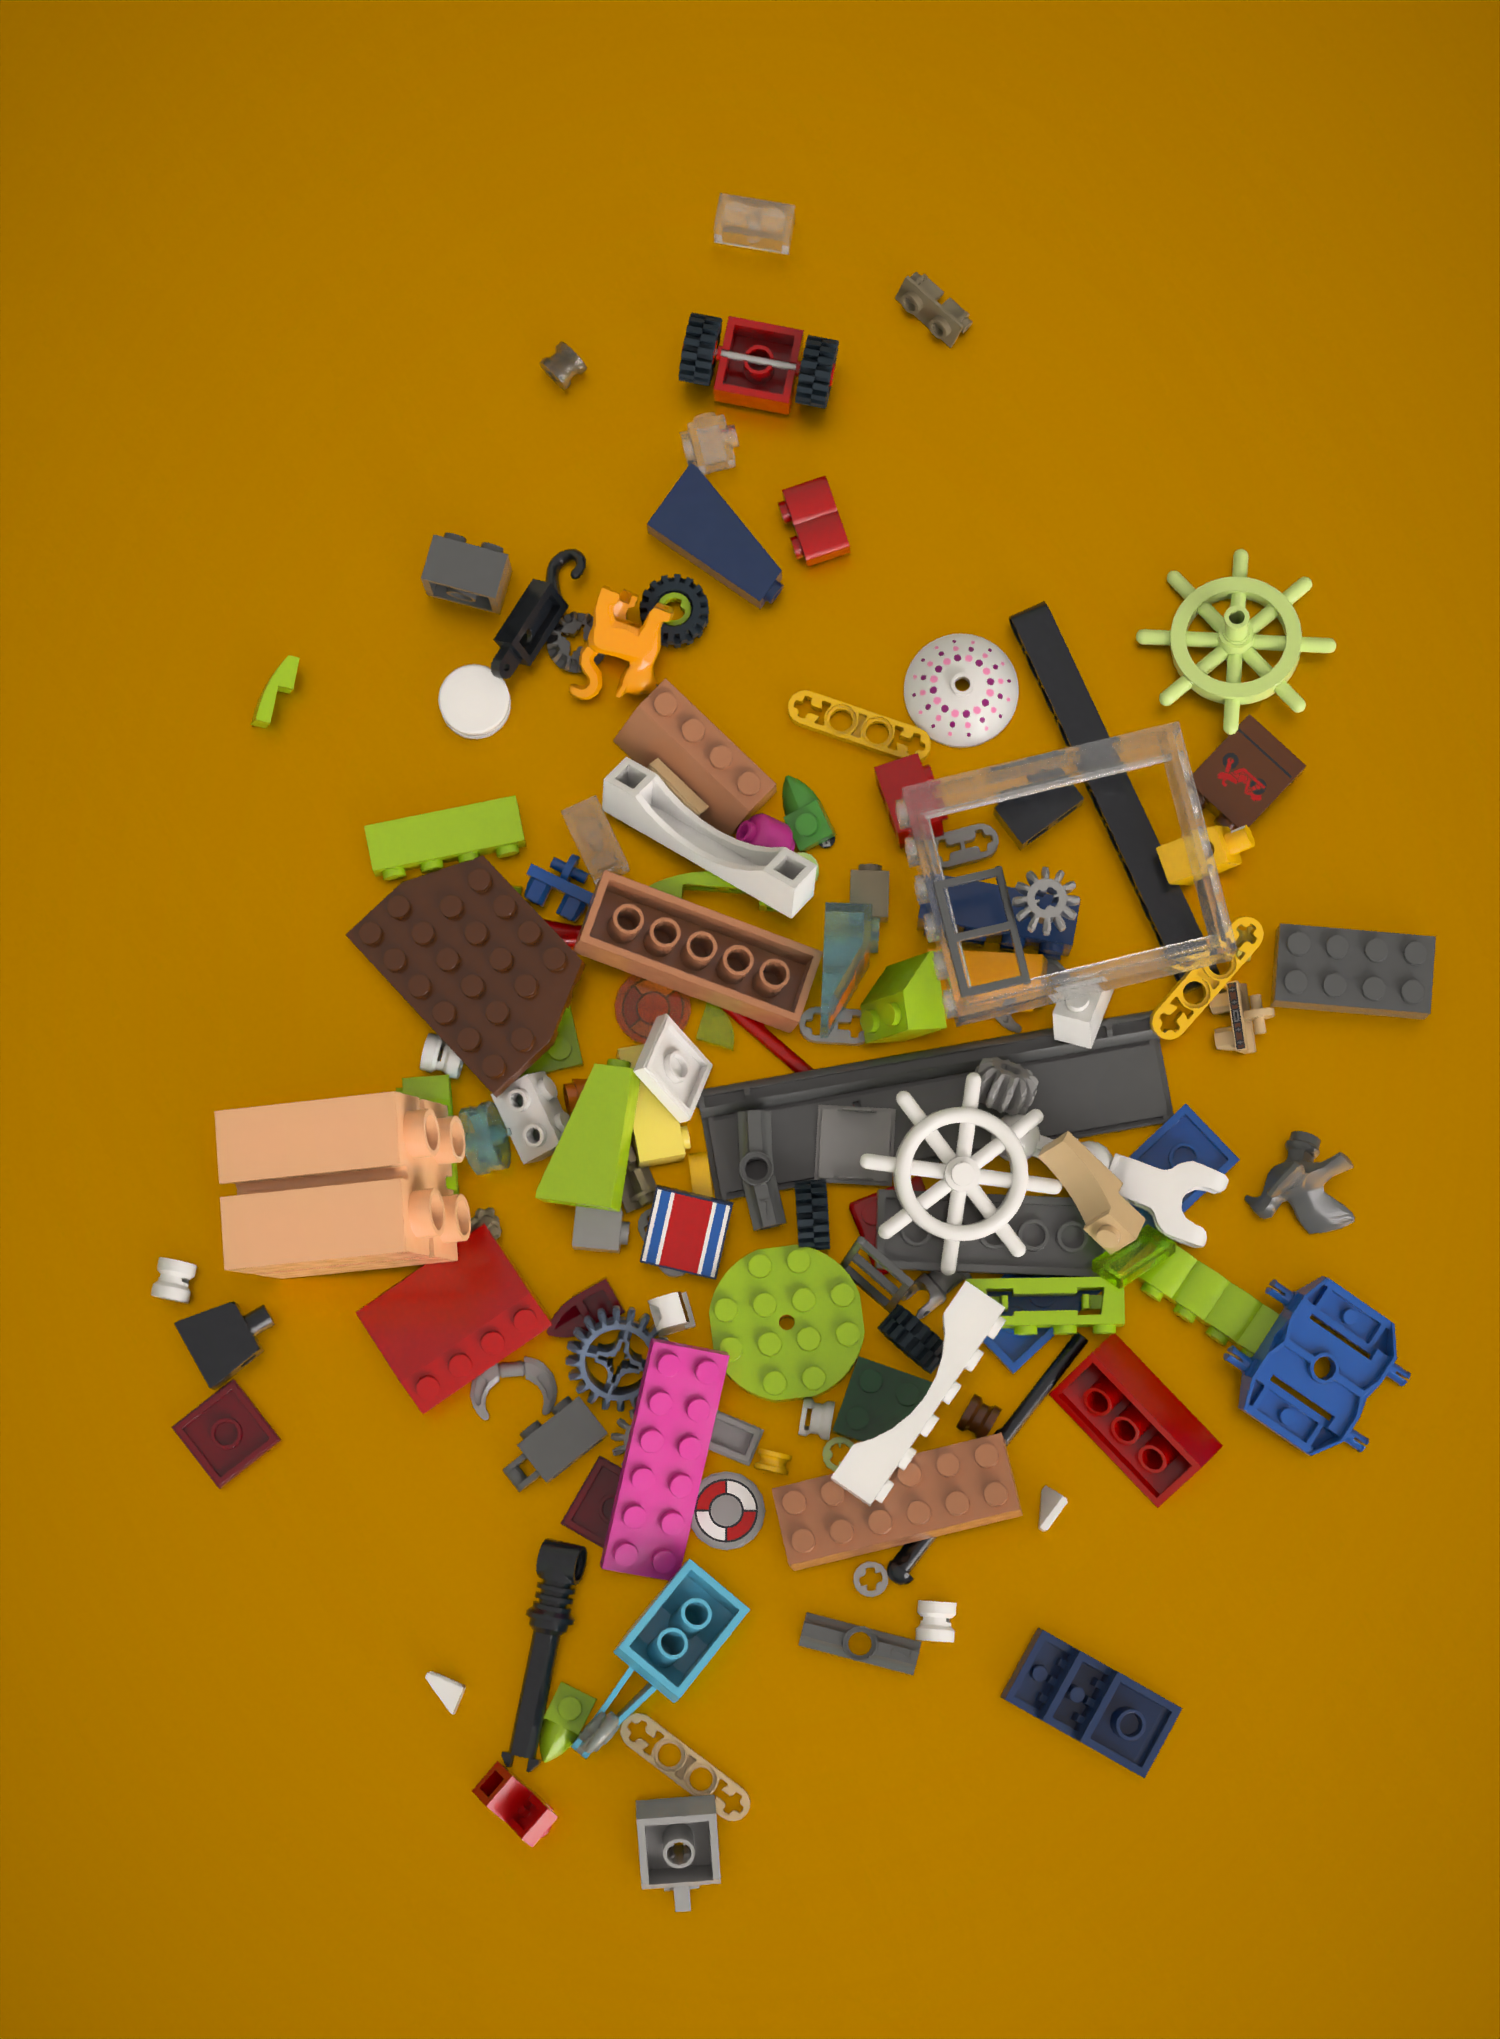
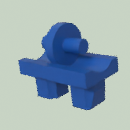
(542, 882)

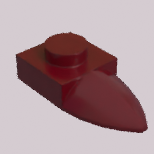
(584, 1303)

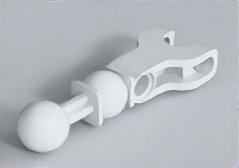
(1146, 1186)

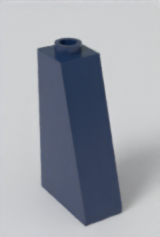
(712, 537)

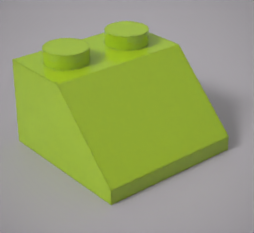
(904, 1002)

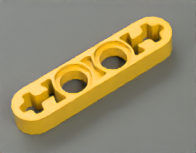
(861, 721)
(1211, 983)

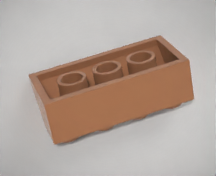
(699, 754)

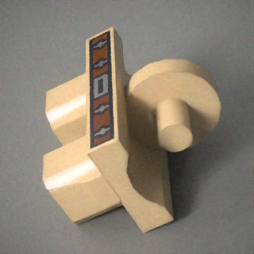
(1241, 1034)

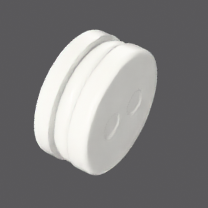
(474, 701)

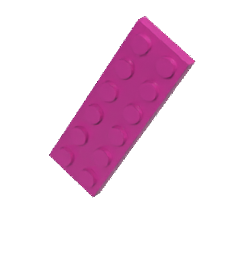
(664, 1459)

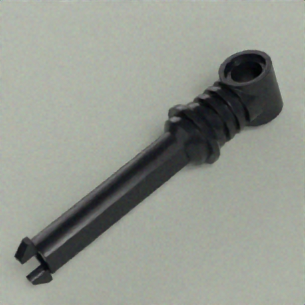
(560, 1567)

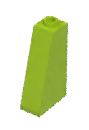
(595, 1145)

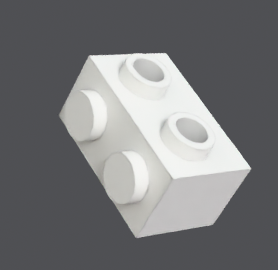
(533, 1116)

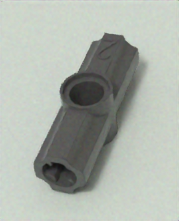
(886, 1649)

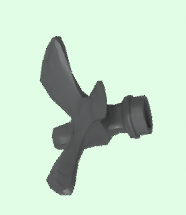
(1301, 1184)

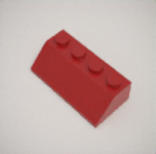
(1136, 1420)

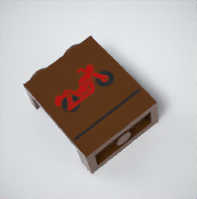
(1245, 775)

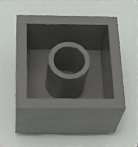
(467, 572)

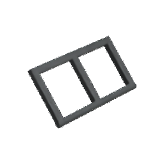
(952, 938)
(897, 1293)

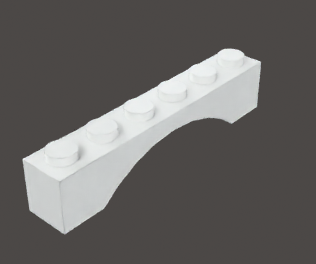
(766, 873)
(872, 1462)

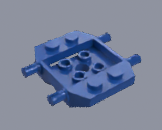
(1290, 1356)

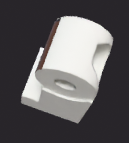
(671, 1313)

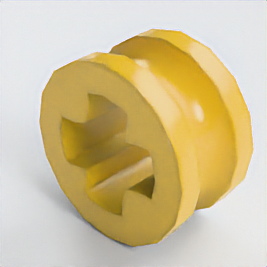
(772, 1461)

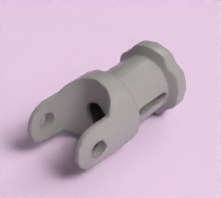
(938, 1286)

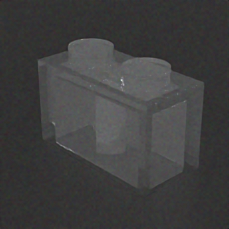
(754, 223)
(595, 839)

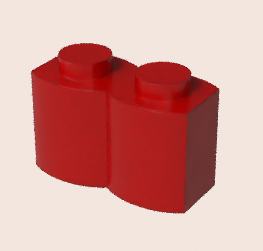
(815, 521)

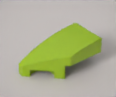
(282, 681)

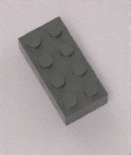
(1353, 971)

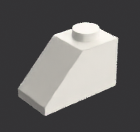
(1080, 1018)

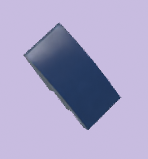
(1091, 1702)

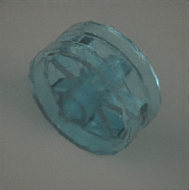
(485, 1138)

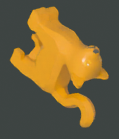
(624, 639)

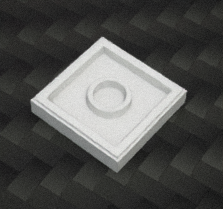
(673, 1068)

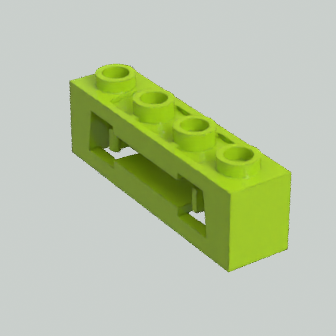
(1063, 1322)

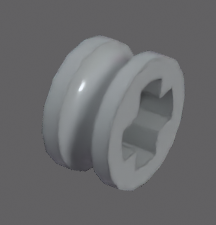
(861, 1571)

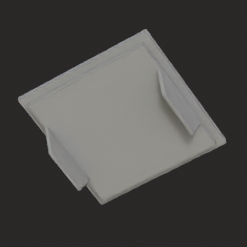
(846, 1135)

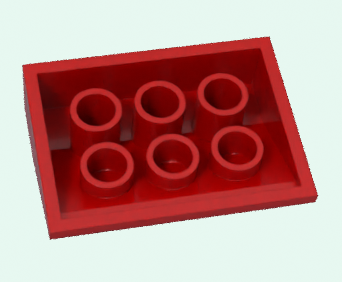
(454, 1319)

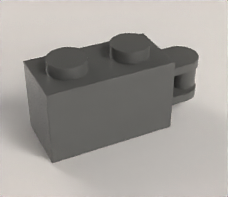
(556, 1442)

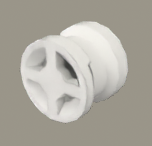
(820, 1418)

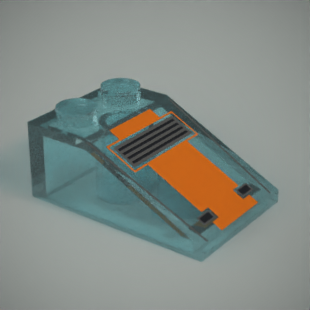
(848, 941)

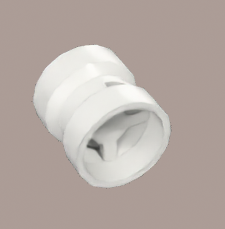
(431, 1056)
(173, 1280)
(935, 1621)

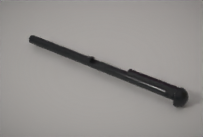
(911, 1553)

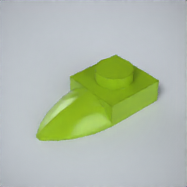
(564, 1720)

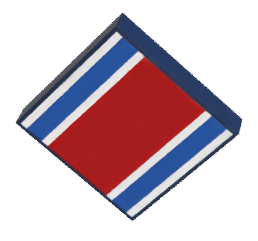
(686, 1232)

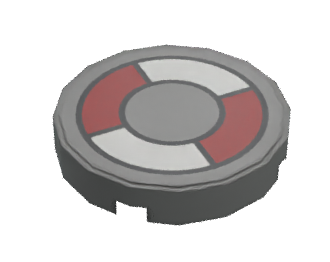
(728, 1511)

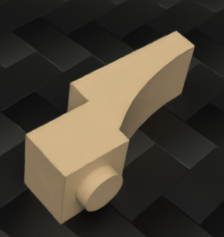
(1094, 1191)

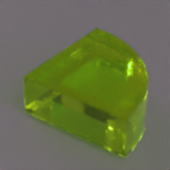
(716, 1028)

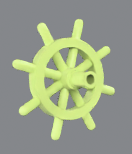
(1236, 641)

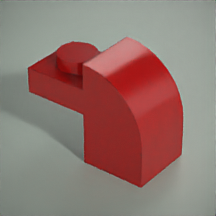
(515, 1804)

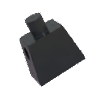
(224, 1340)

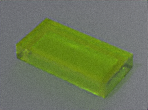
(1135, 1258)

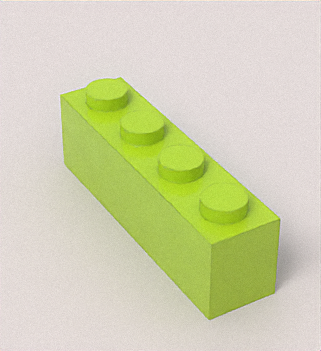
(445, 837)

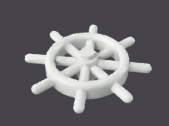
(960, 1173)

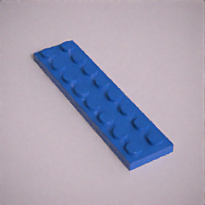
(1176, 1141)

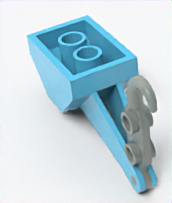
(668, 1646)

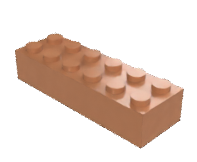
(697, 951)
(932, 1497)

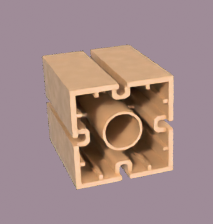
(340, 1185)

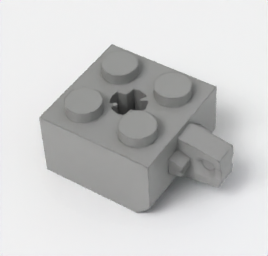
(672, 1866)

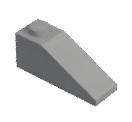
(599, 1230)

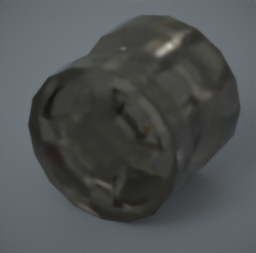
(563, 365)

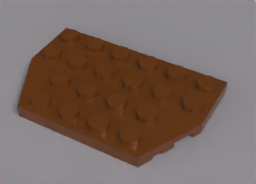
(474, 966)

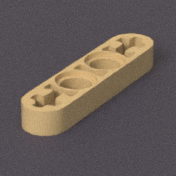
(689, 1761)

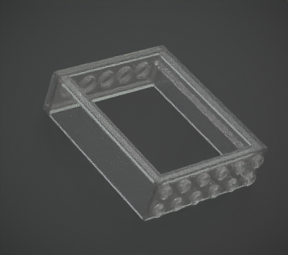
(1043, 773)

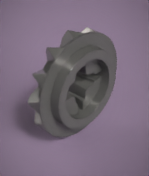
(560, 648)

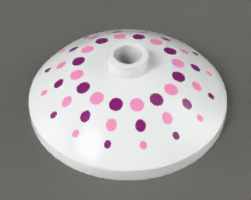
(958, 716)

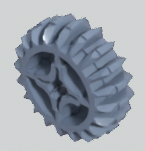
(601, 1352)

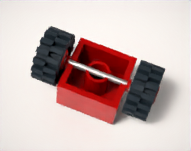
(758, 363)

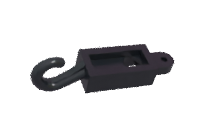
(534, 617)

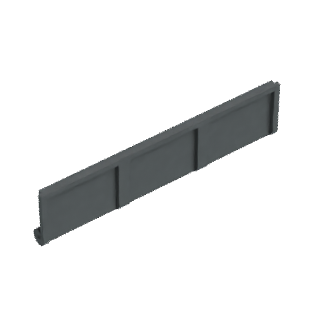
(1079, 1091)

